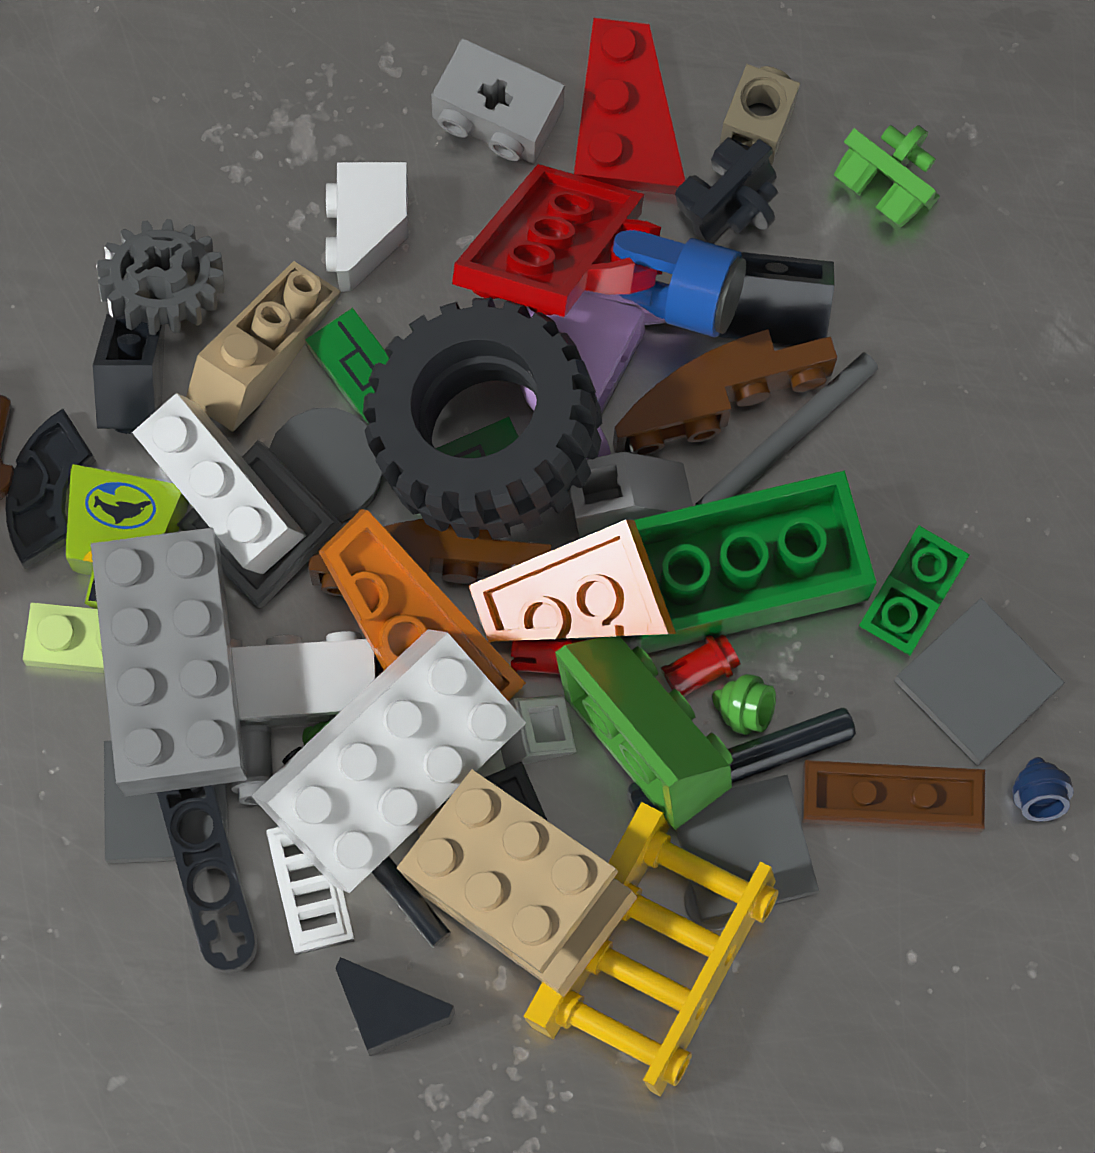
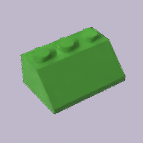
(645, 726)

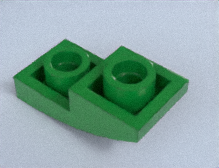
(914, 590)

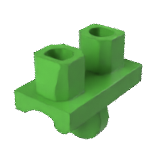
(866, 159)

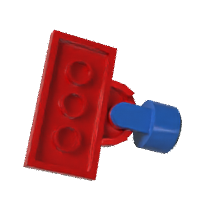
(584, 235)

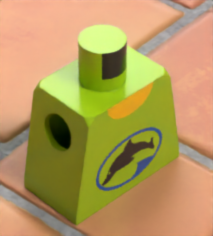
(115, 508)

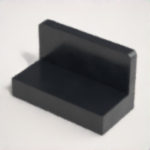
(786, 297)

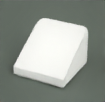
(545, 733)

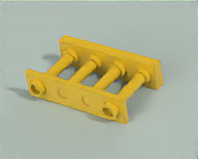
(642, 846)

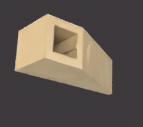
(259, 345)

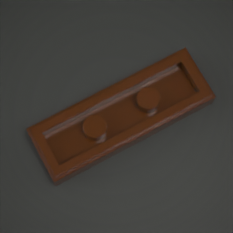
(893, 796)

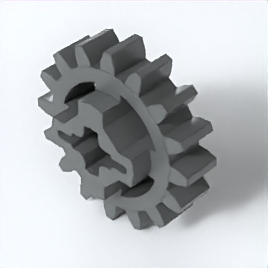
(160, 277)

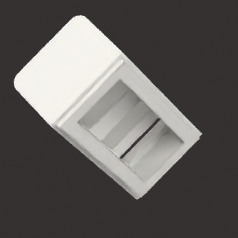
(315, 938)

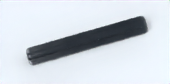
(778, 748)

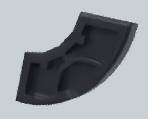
(41, 488)

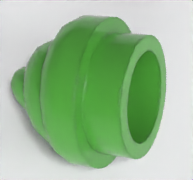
(746, 704)

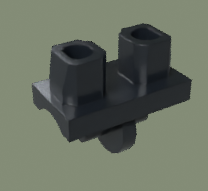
(736, 197)

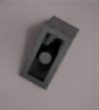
(127, 374)

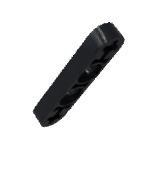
(210, 854)

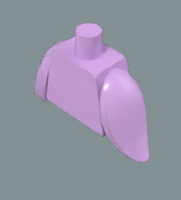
(606, 336)

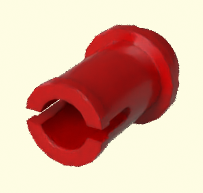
(538, 655)
(702, 665)

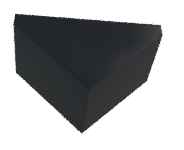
(389, 1010)

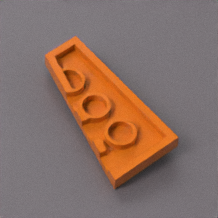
(400, 602)

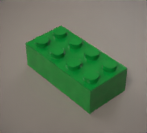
(757, 559)

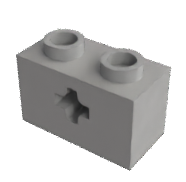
(480, 80)

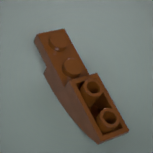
(698, 394)
(445, 553)

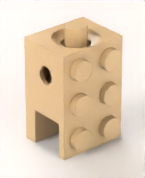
(517, 881)

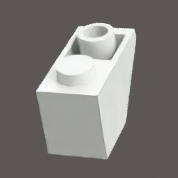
(370, 217)

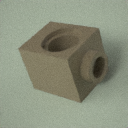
(763, 86)

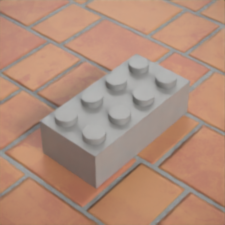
(168, 662)

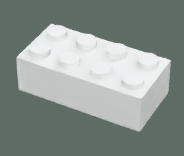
(389, 759)

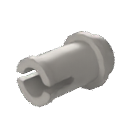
(257, 762)

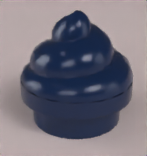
(1042, 791)

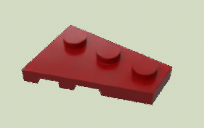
(625, 113)

